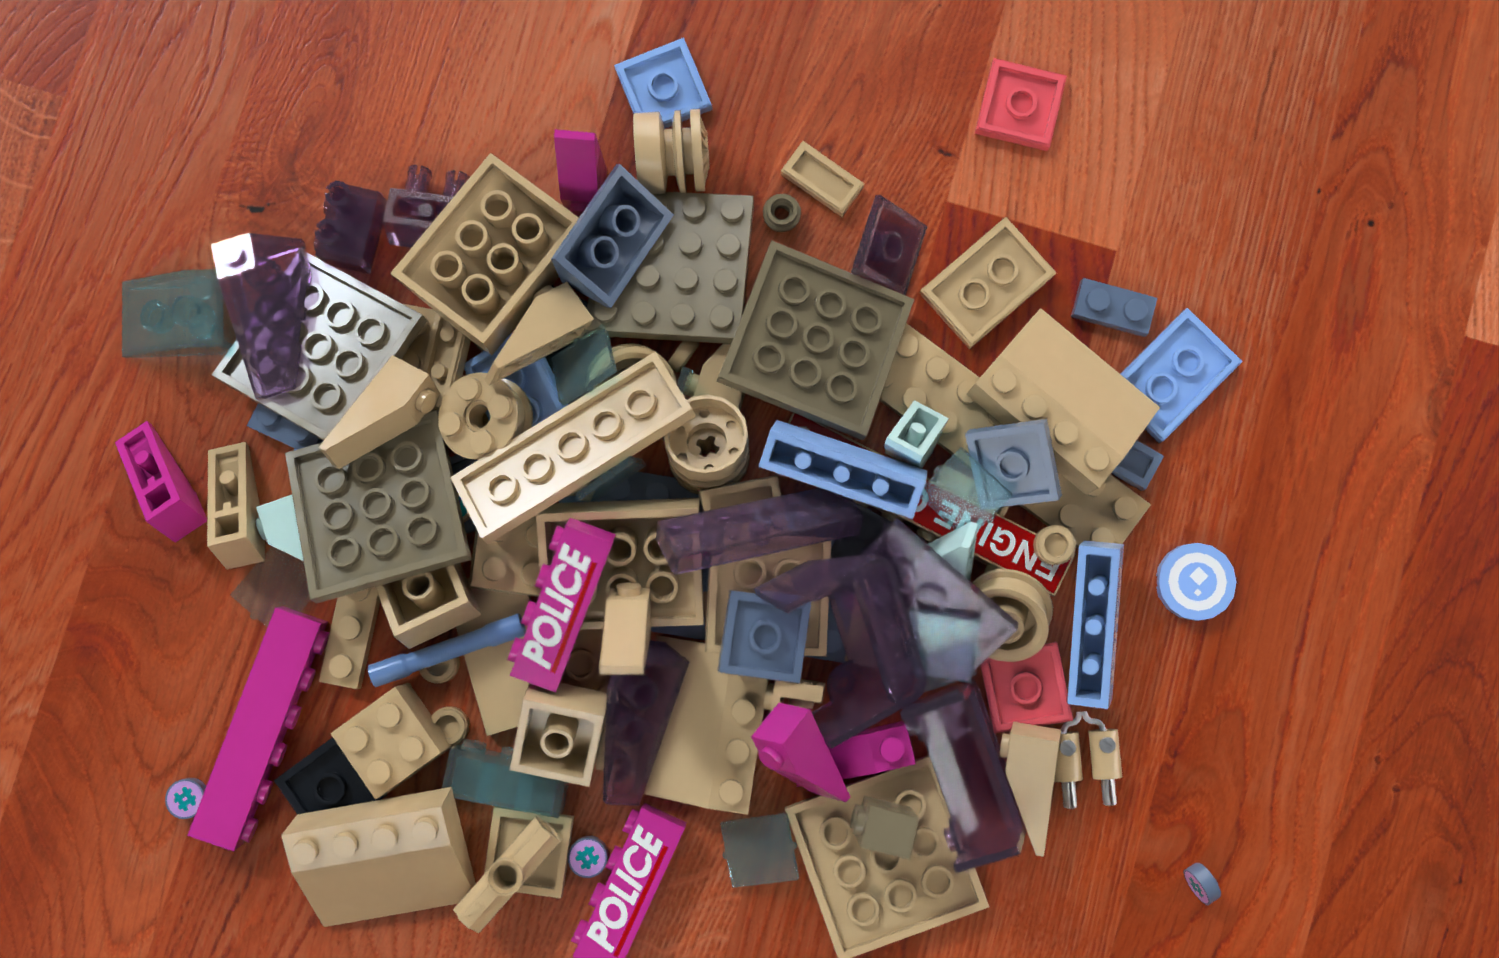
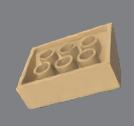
(487, 253)
(1087, 403)
(632, 557)
(708, 740)
(380, 857)

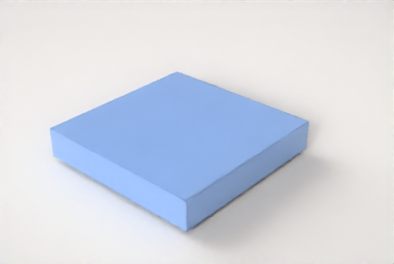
(664, 82)

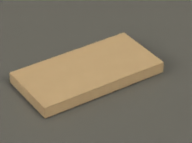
(496, 692)

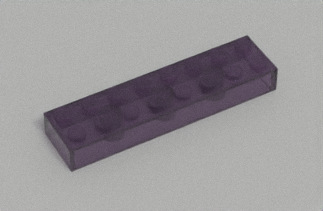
(756, 529)

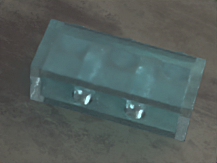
(487, 779)

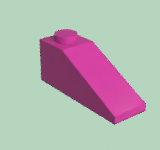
(579, 168)
(160, 484)
(796, 749)
(874, 751)

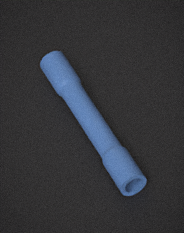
(405, 664)

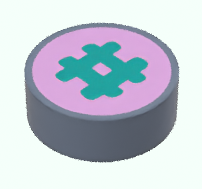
(184, 797)
(588, 856)
(1202, 883)

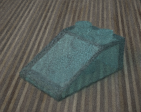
(175, 316)

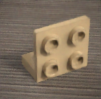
(800, 694)

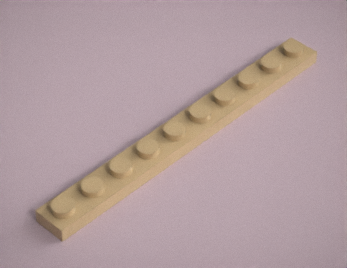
(357, 612)

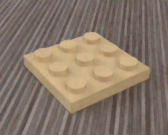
(753, 572)

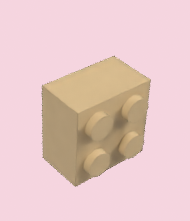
(428, 604)
(559, 733)
(391, 740)

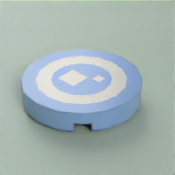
(1195, 581)

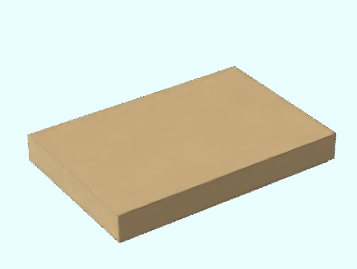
(987, 282)

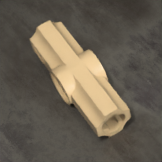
(491, 891)

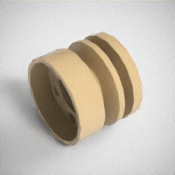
(670, 151)
(717, 428)

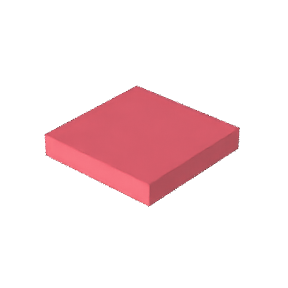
(1020, 104)
(1027, 690)

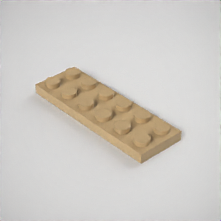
(572, 447)

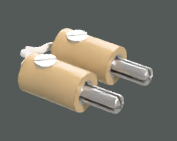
(1104, 760)

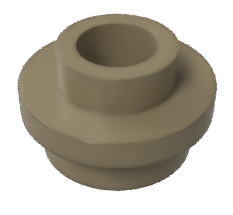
(786, 202)

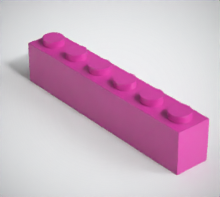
(258, 729)

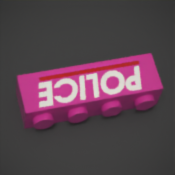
(561, 604)
(631, 884)

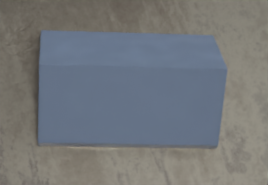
(611, 238)

